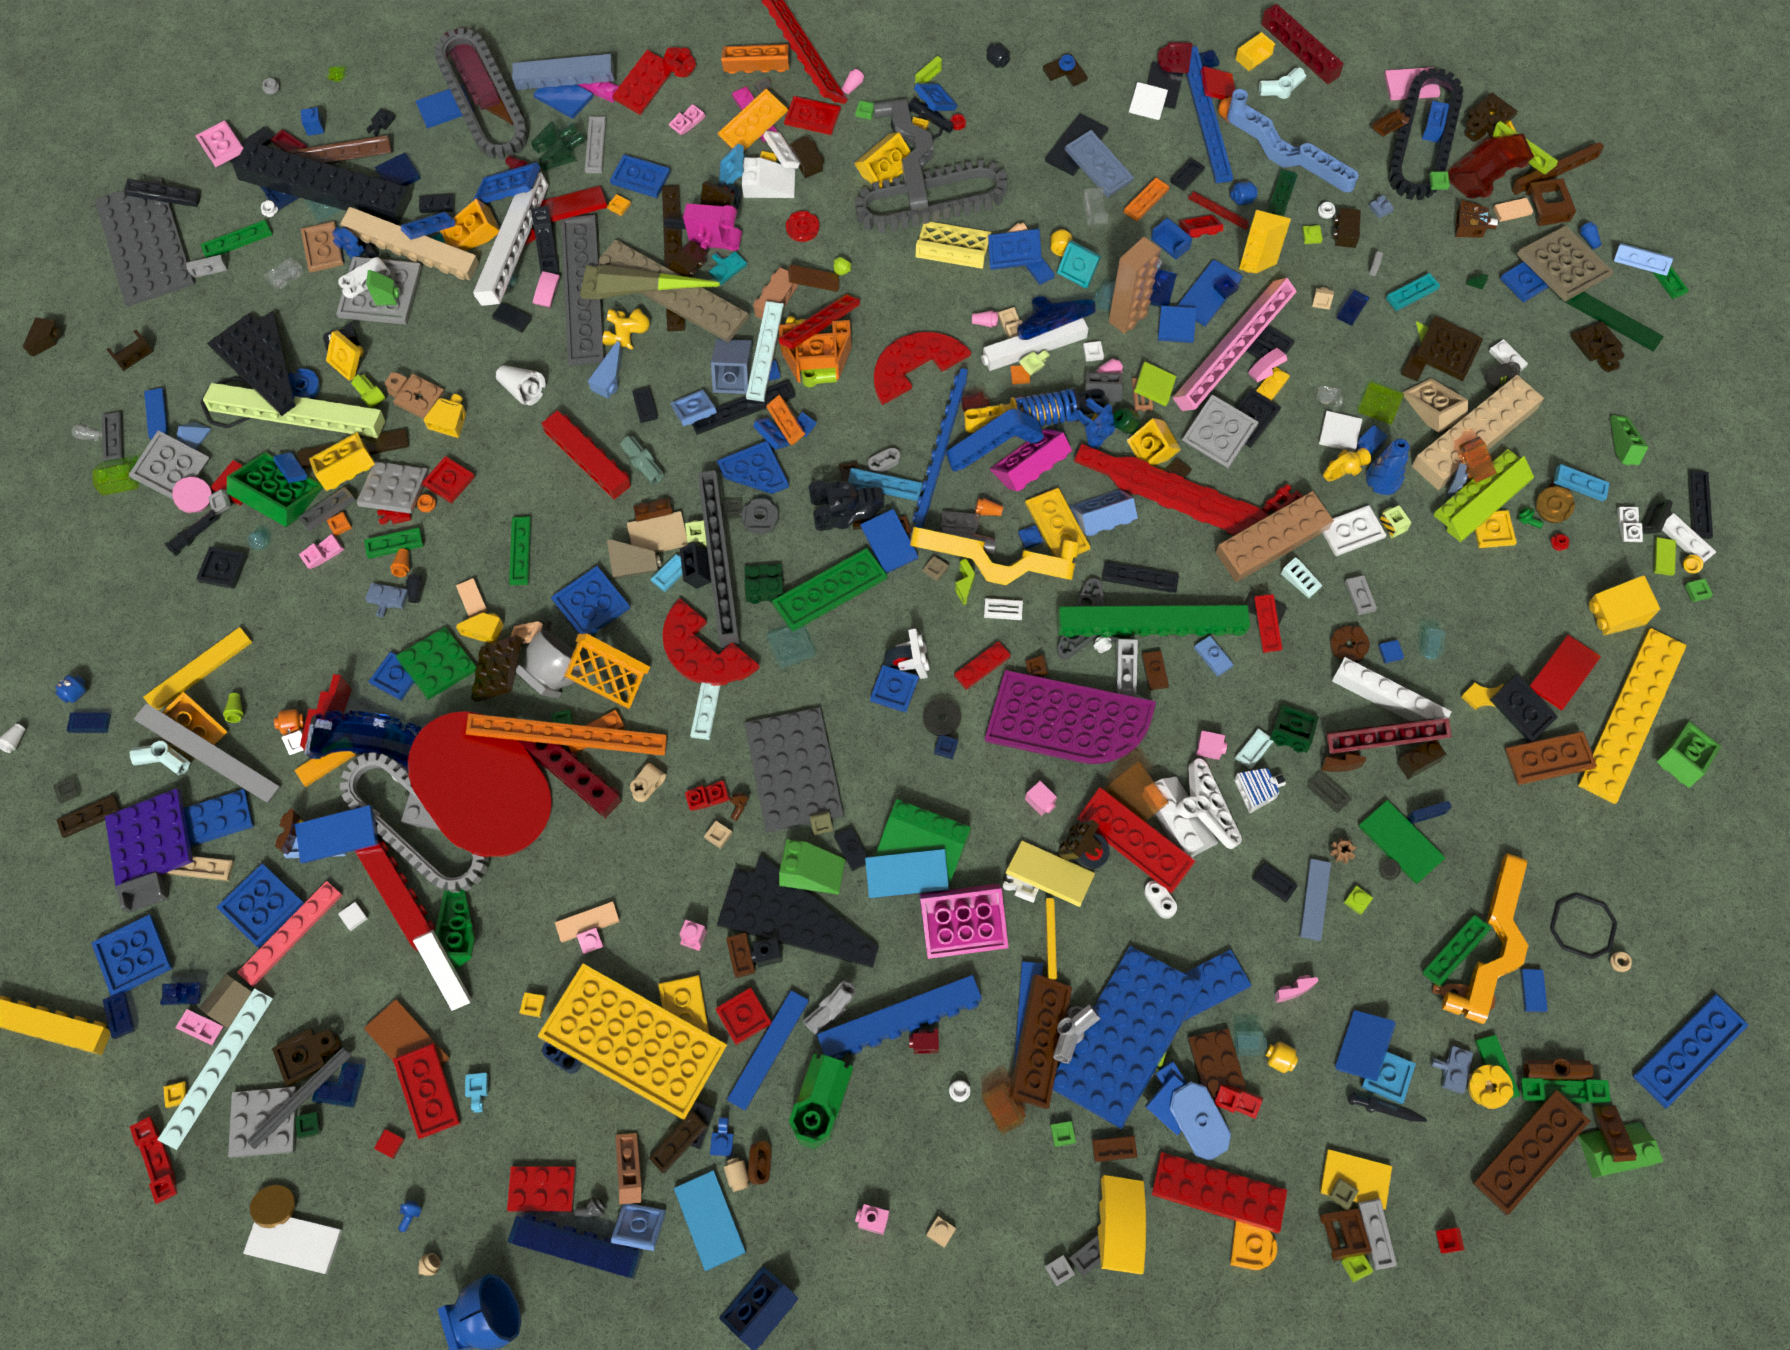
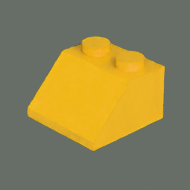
(1154, 442)

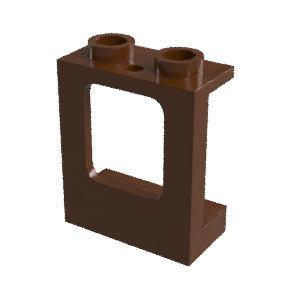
(1551, 212)

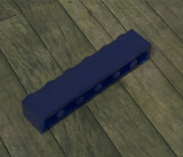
(575, 1247)

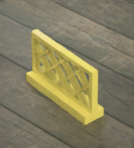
(952, 253)

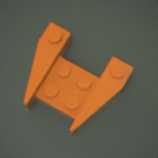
(820, 350)

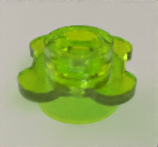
(336, 74)

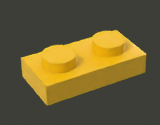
(1273, 384)

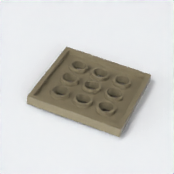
(1575, 248)

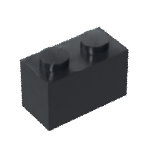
(695, 565)

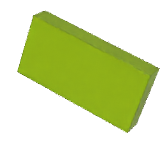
(929, 71)
(1664, 556)

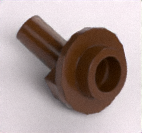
(740, 801)

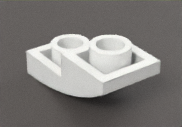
(1629, 524)

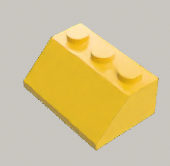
(884, 160)
(341, 462)

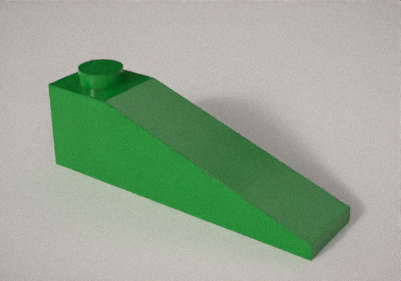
(455, 928)

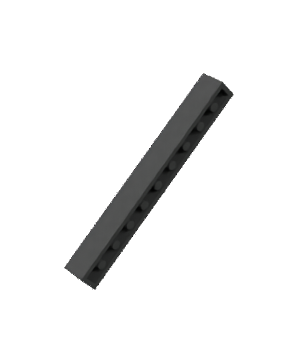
(718, 559)

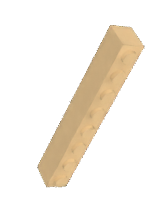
(422, 249)

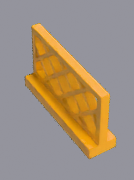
(608, 654)

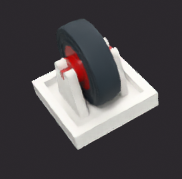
(909, 655)

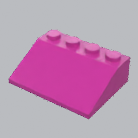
(963, 920)

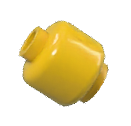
(1059, 241)
(1281, 1057)

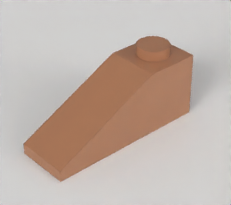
(628, 1168)

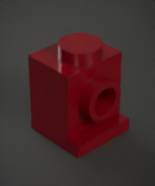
(924, 1042)

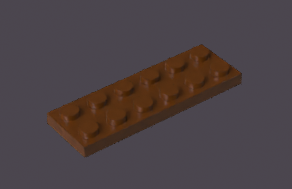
(1034, 1063)
(1531, 1152)

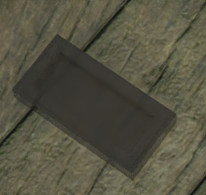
(1329, 793)

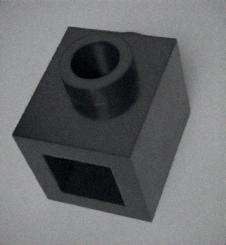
(766, 952)

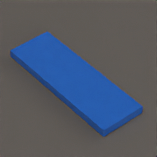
(1690, 1051)

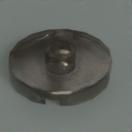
(943, 708)

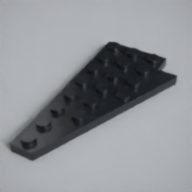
(258, 357)
(792, 915)

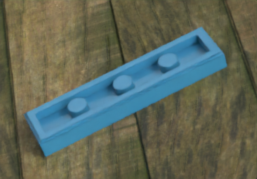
(889, 485)

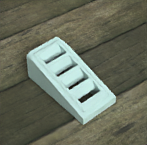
(1297, 582)

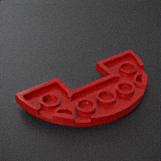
(909, 354)
(694, 658)

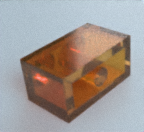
(1477, 458)
(1003, 1109)

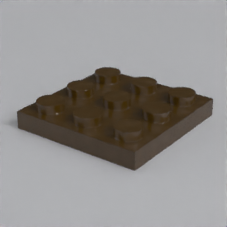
(1448, 348)
(496, 668)

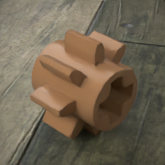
(1343, 856)

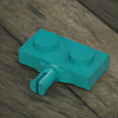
(726, 267)

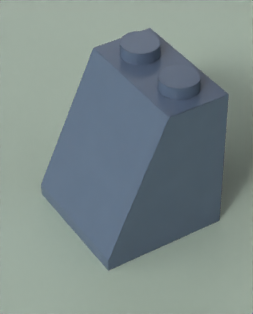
(731, 366)

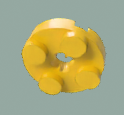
(1496, 1076)

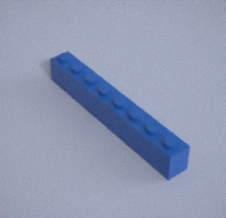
(900, 1018)

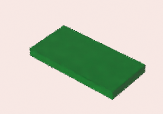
(1401, 842)

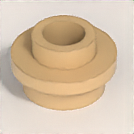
(1627, 962)

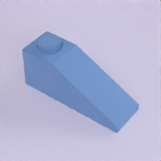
(606, 376)

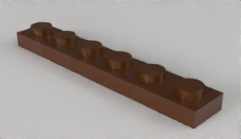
(347, 150)
(1564, 165)

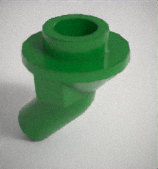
(1526, 516)

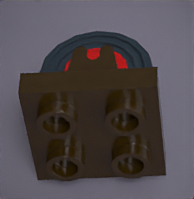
(1085, 845)

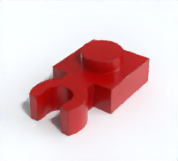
(394, 516)

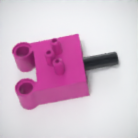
(708, 225)

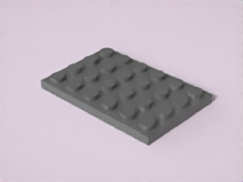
(792, 769)

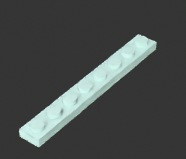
(214, 1069)

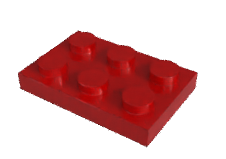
(541, 1189)

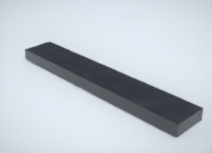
(742, 408)

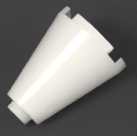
(521, 383)

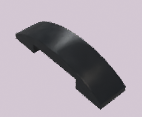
(544, 240)

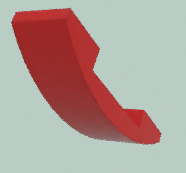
(156, 1159)

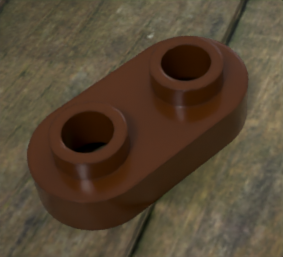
(759, 1162)

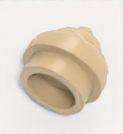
(429, 1264)

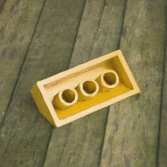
(1264, 242)

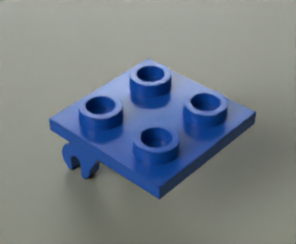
(1101, 427)

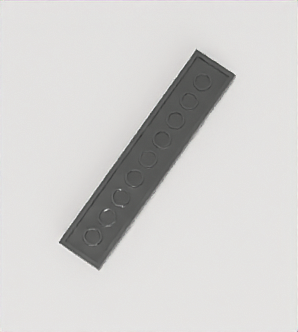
(582, 315)

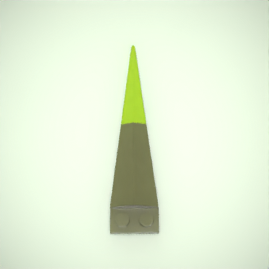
(617, 281)

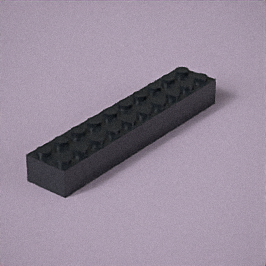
(321, 182)

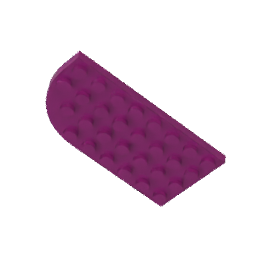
(1067, 719)

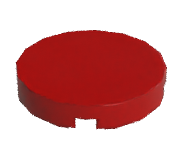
(802, 231)

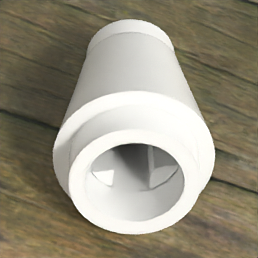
(11, 738)

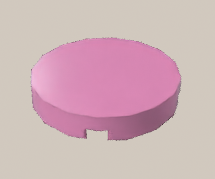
(191, 495)

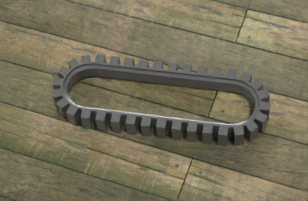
(481, 141)

